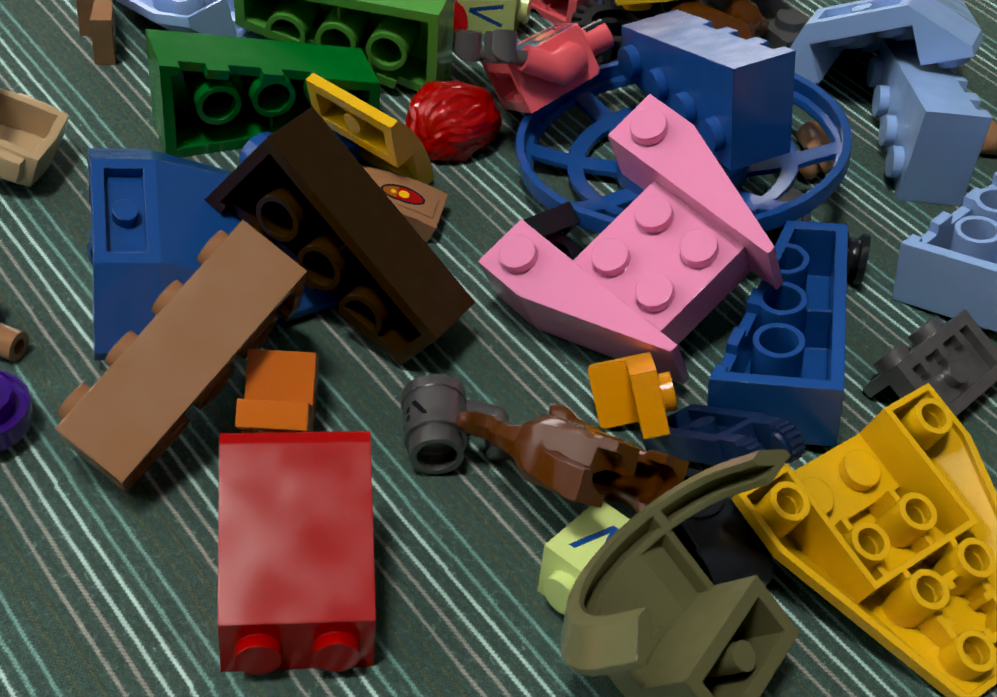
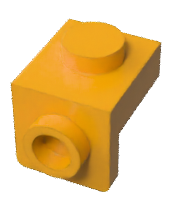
(633, 392)

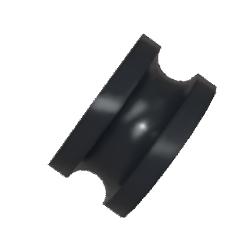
(857, 257)

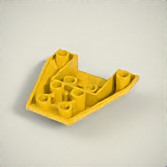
(897, 539)

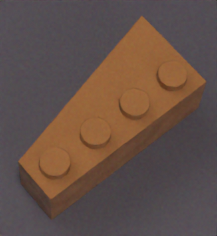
(181, 354)

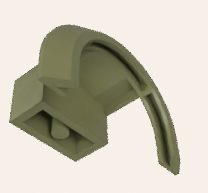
(658, 619)

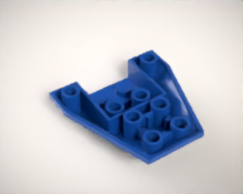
(149, 232)

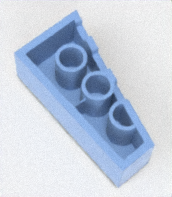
(925, 124)
(954, 261)

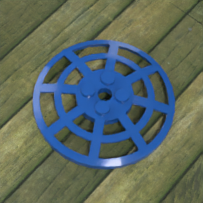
(766, 208)

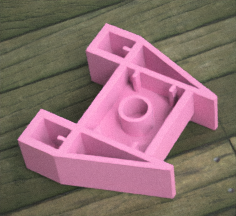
(651, 267)

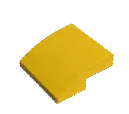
(380, 137)

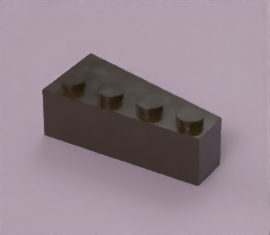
(347, 234)

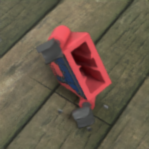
(539, 67)

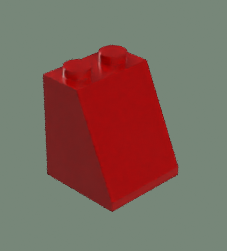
(295, 551)

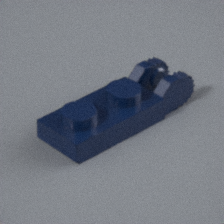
(721, 434)

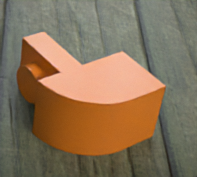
(278, 392)

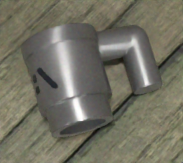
(430, 426)

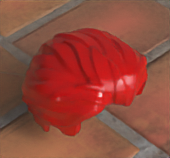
(453, 119)

